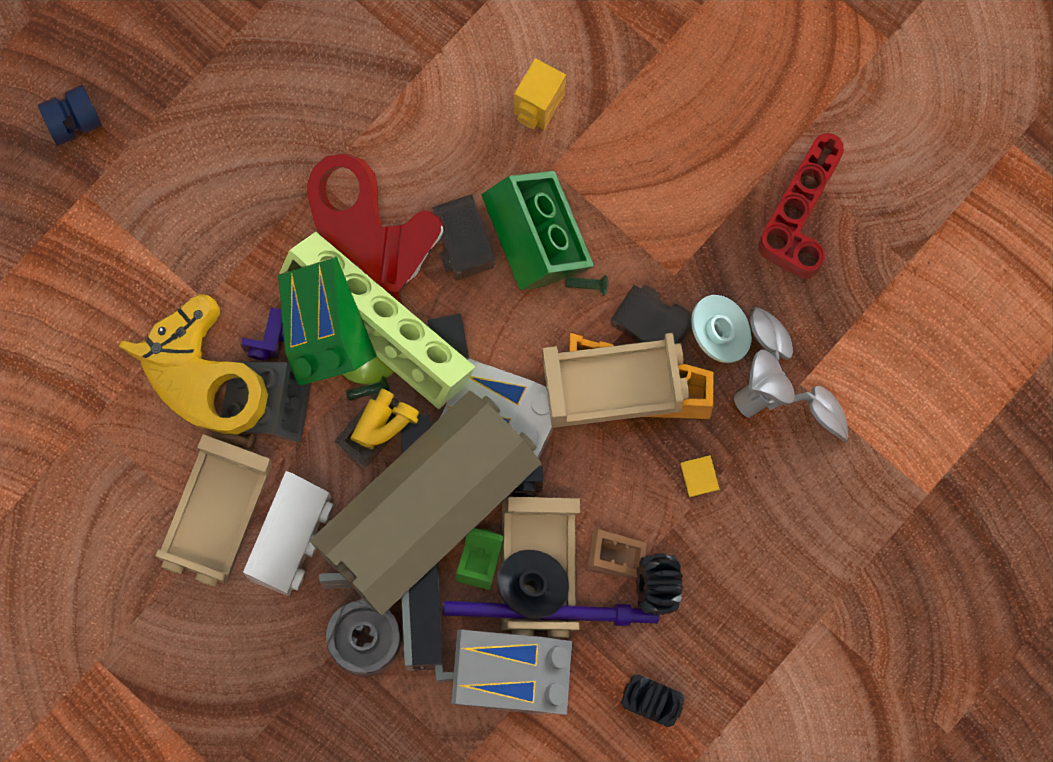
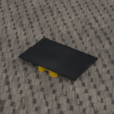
(452, 331)

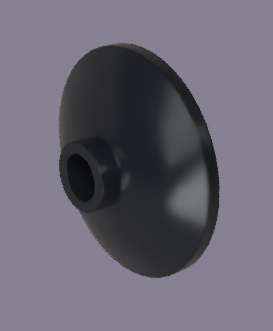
(541, 573)

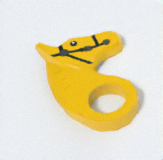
(185, 380)

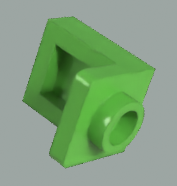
(479, 558)

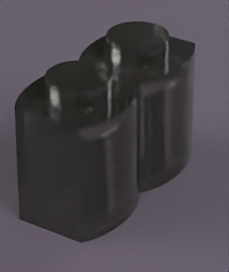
(649, 319)

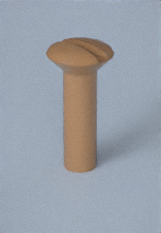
(238, 440)

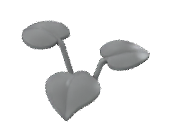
(771, 387)

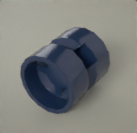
(81, 112)

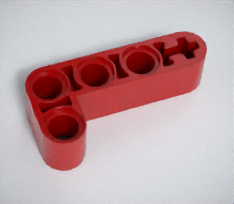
(805, 201)

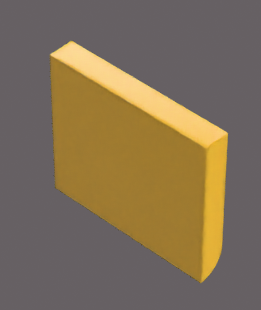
(699, 476)

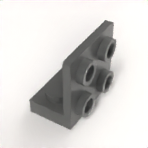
(285, 402)

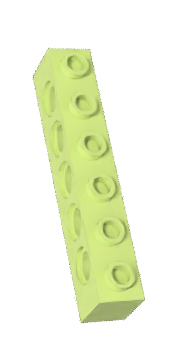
(394, 331)

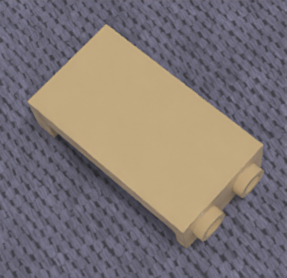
(614, 382)
(214, 511)
(548, 528)

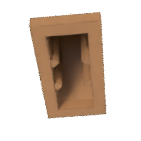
(614, 554)

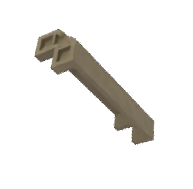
(426, 501)

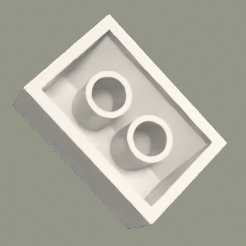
(287, 534)

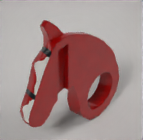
(384, 253)

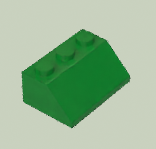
(536, 229)

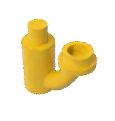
(372, 425)

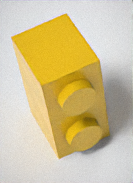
(539, 95)

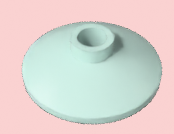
(721, 328)

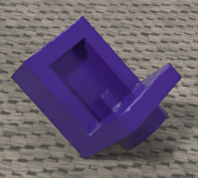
(272, 339)

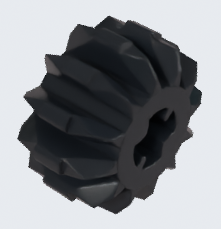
(659, 584)
(653, 700)

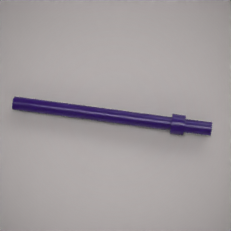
(619, 614)

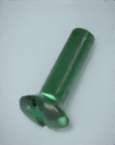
(582, 283)
(368, 389)

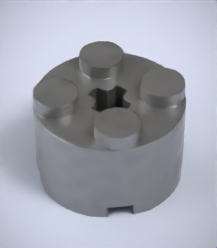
(345, 648)

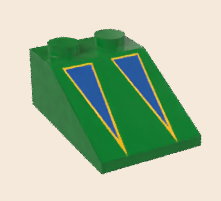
(321, 323)

